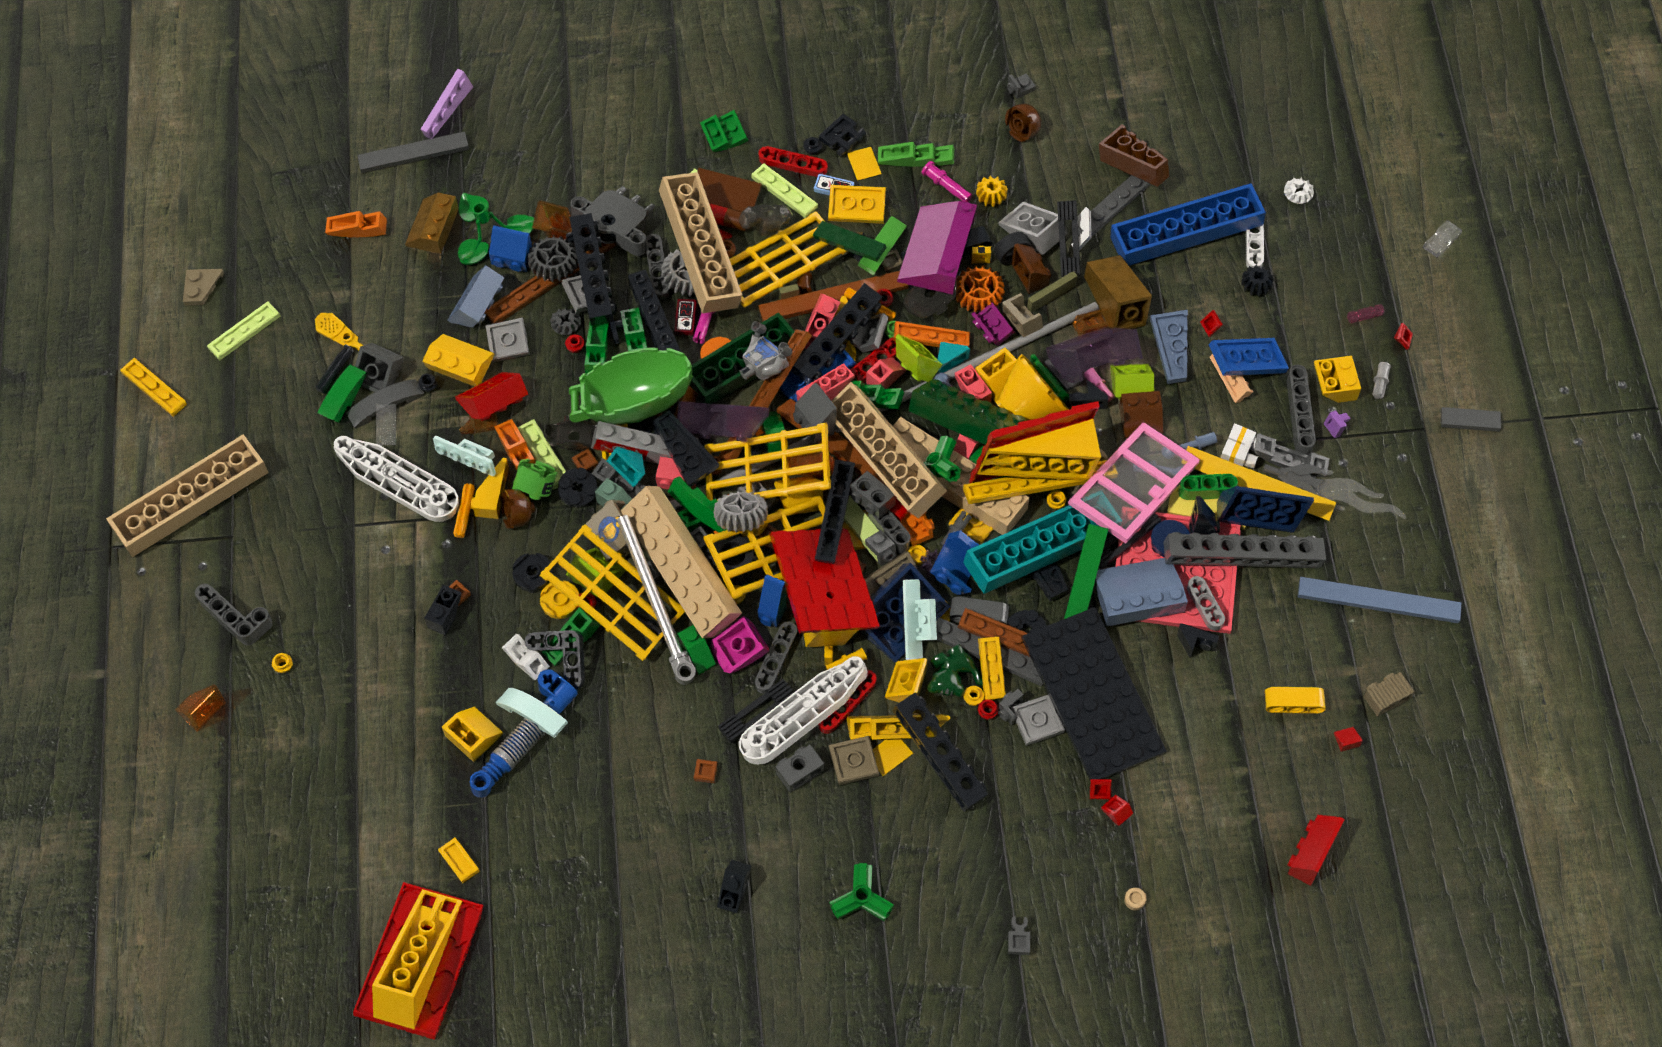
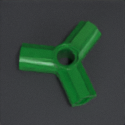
(939, 462)
(861, 884)

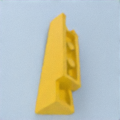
(884, 726)

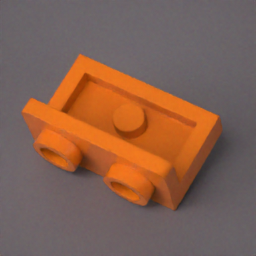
(919, 528)

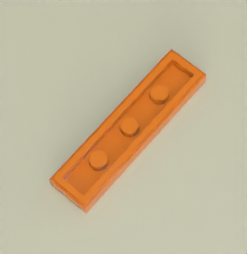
(931, 335)

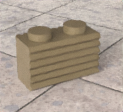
(1388, 693)

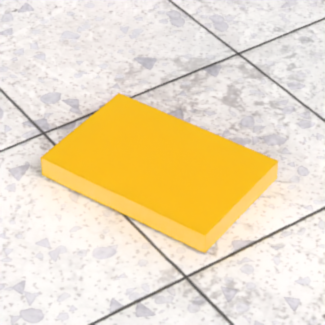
(856, 204)

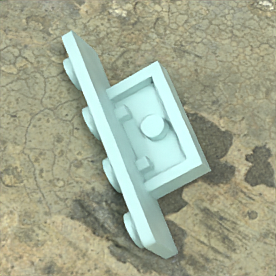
(468, 454)
(918, 619)

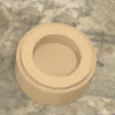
(1135, 899)

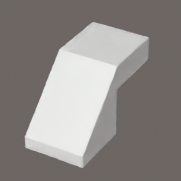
(1084, 223)
(529, 661)

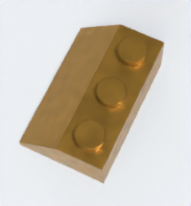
(433, 223)

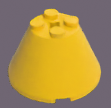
(1028, 393)

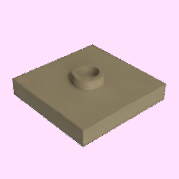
(853, 760)

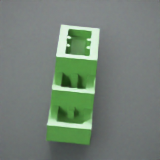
(915, 156)
(888, 235)

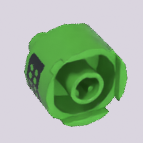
(534, 478)

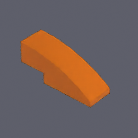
(356, 225)
(513, 442)

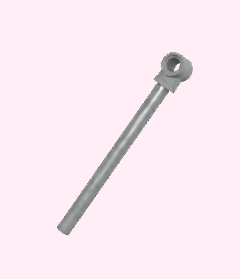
(679, 659)

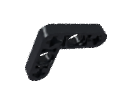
(563, 643)

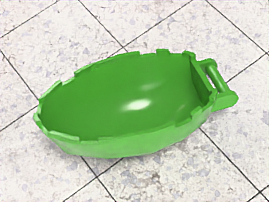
(631, 386)

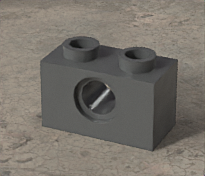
(796, 778)

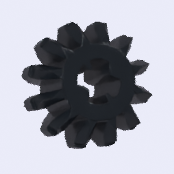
(1257, 280)

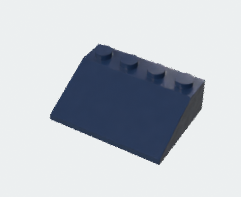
(1262, 508)
(890, 611)

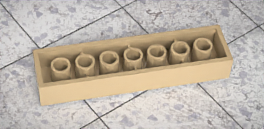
(700, 242)
(886, 451)
(187, 495)
(999, 513)
(681, 562)

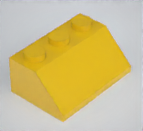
(458, 360)

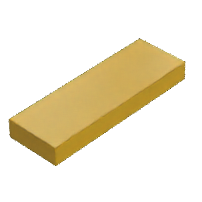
(991, 668)

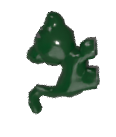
(947, 680)

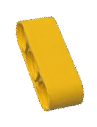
(1295, 700)

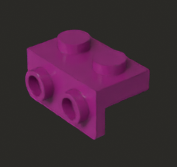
(994, 324)

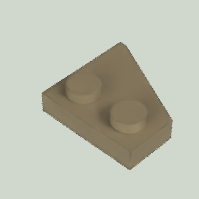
(199, 285)

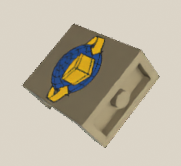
(606, 527)

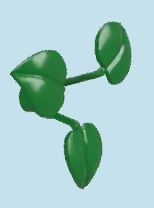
(476, 208)

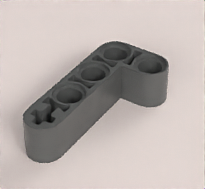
(228, 612)

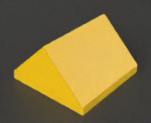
(798, 498)
(906, 679)

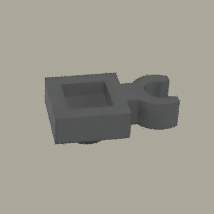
(1019, 939)

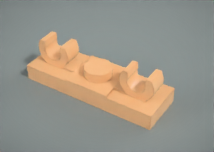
(1235, 384)

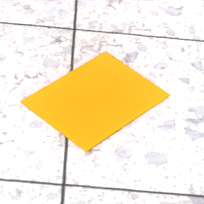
(864, 163)
(890, 754)

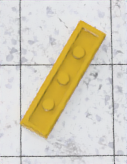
(153, 387)

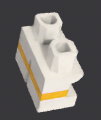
(1238, 446)

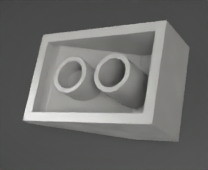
(1036, 223)

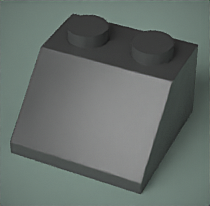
(380, 364)
(814, 409)

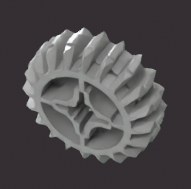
(679, 278)
(740, 511)

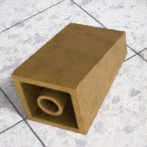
(1118, 292)

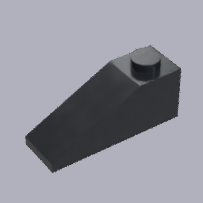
(1203, 518)

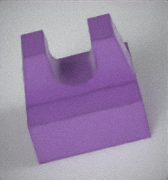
(1336, 423)

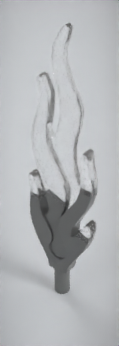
(1332, 489)

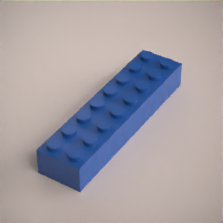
(1188, 224)

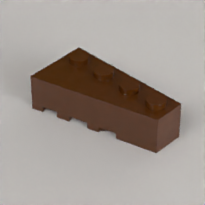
(1133, 156)

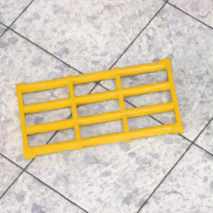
(790, 244)
(785, 472)
(756, 544)
(592, 587)

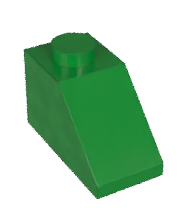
(697, 649)

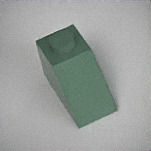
(611, 491)

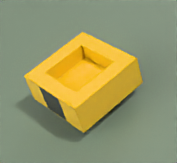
(980, 254)

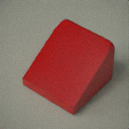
(1348, 739)
(1117, 810)

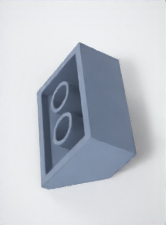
(477, 298)

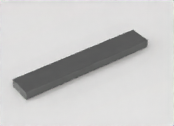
(413, 152)

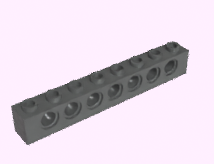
(1236, 556)

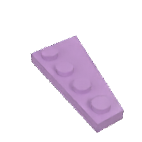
(450, 99)

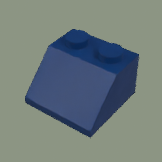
(510, 249)

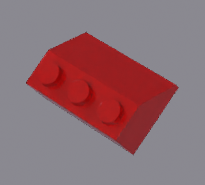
(493, 395)
(1314, 848)

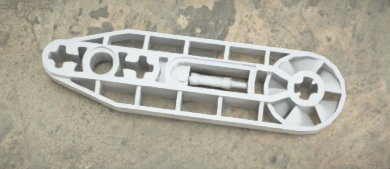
(427, 495)
(801, 711)

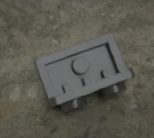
(870, 336)

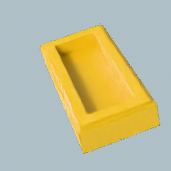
(458, 860)

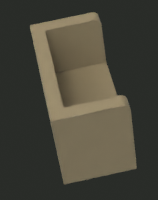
(1020, 316)

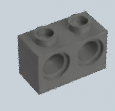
(875, 492)

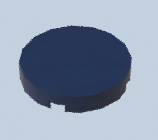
(1161, 531)

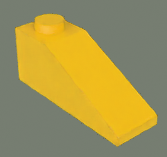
(488, 495)

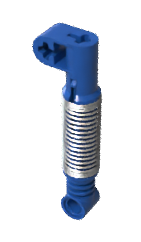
(524, 735)

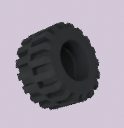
(747, 557)

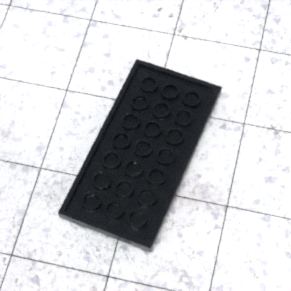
(1093, 695)

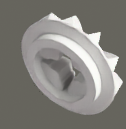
(1301, 196)

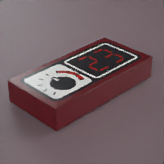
(685, 317)

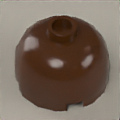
(1023, 121)
(516, 508)

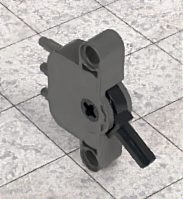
(617, 219)

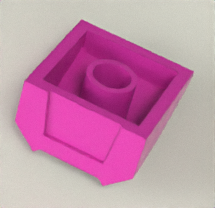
(738, 646)

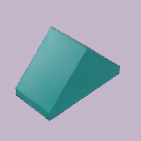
(951, 355)
(627, 464)

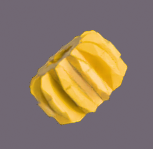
(991, 191)

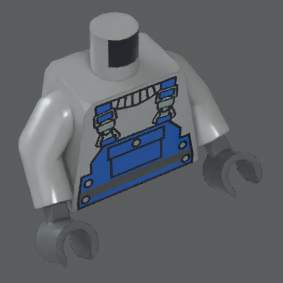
(763, 356)

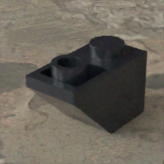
(443, 610)
(733, 886)

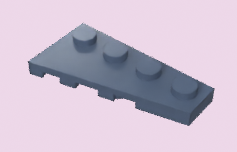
(1171, 341)

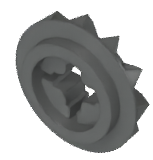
(567, 327)

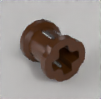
(804, 283)

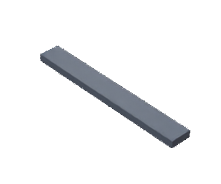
(1379, 600)

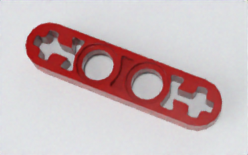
(793, 158)
(871, 359)
(851, 704)

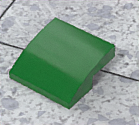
(724, 131)

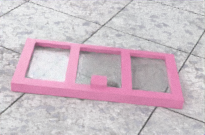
(1134, 482)

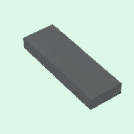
(1470, 419)

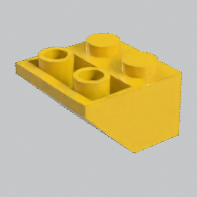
(996, 371)
(1338, 378)
(471, 732)

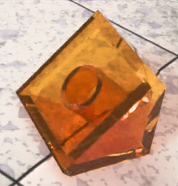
(552, 219)
(201, 706)

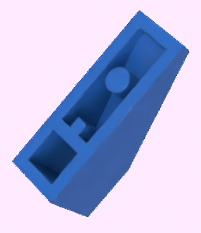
(772, 601)

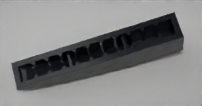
(835, 512)

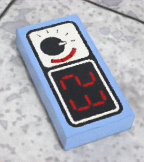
(823, 183)

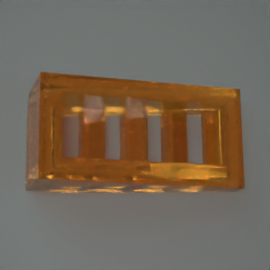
(1082, 325)

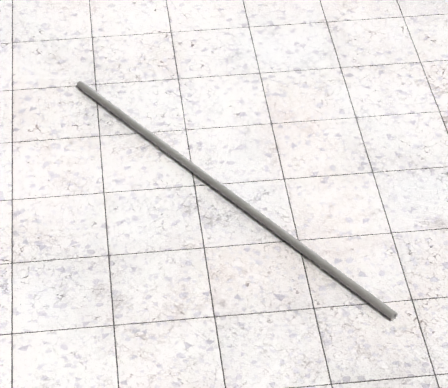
(1010, 346)

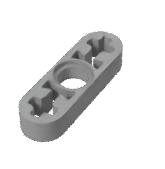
(1205, 594)

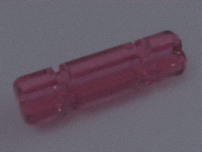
(1365, 313)

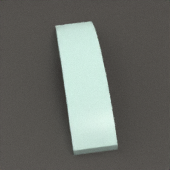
(533, 710)

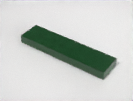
(849, 241)

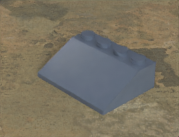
(1139, 591)

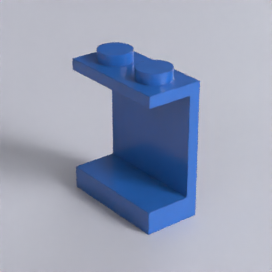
(949, 563)

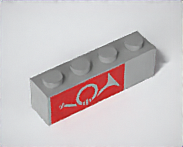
(609, 436)

